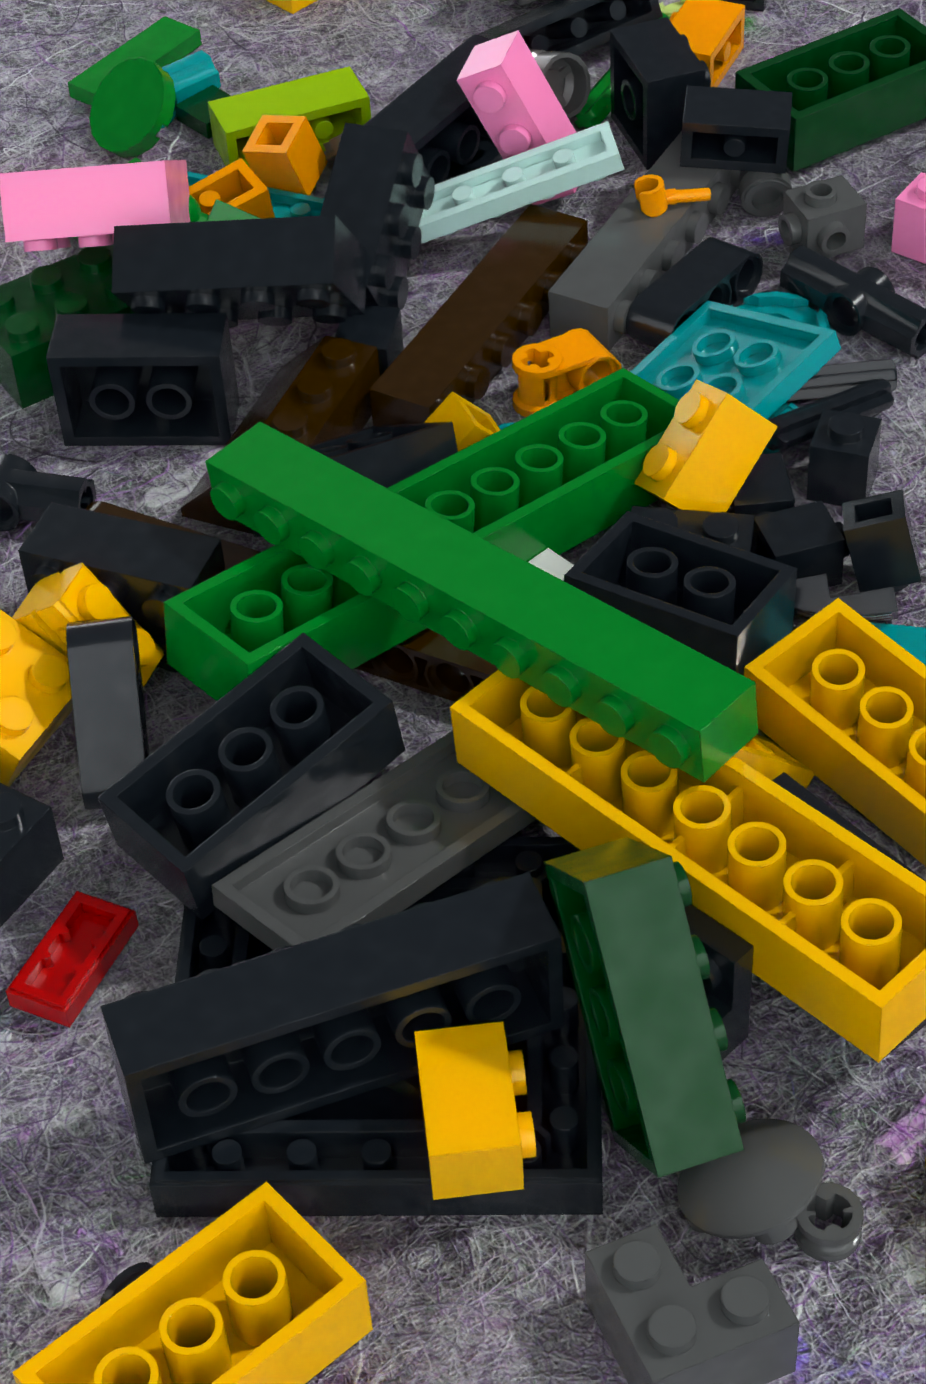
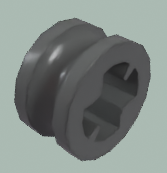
(834, 1241)

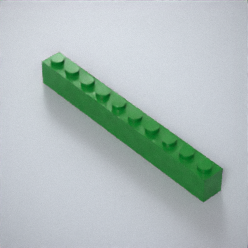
(488, 601)

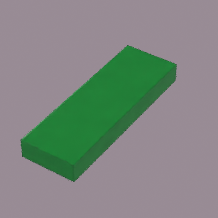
(160, 43)

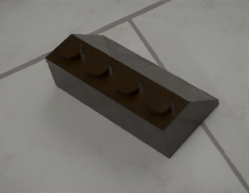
(311, 401)

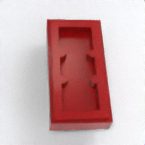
(72, 959)

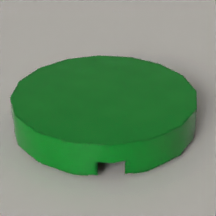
(132, 107)

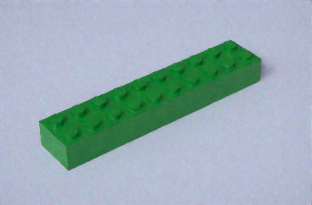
(521, 489)

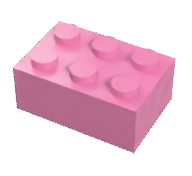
(88, 202)

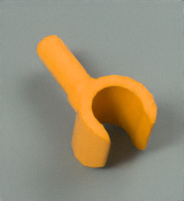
(655, 199)

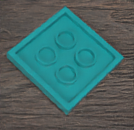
(741, 353)

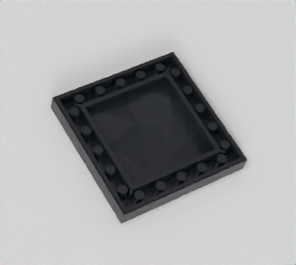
(372, 1147)

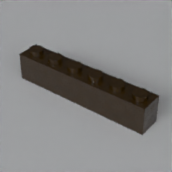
(481, 320)

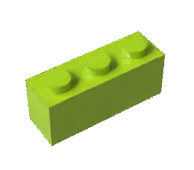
(323, 98)

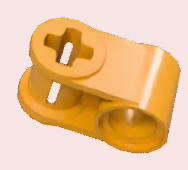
(558, 369)

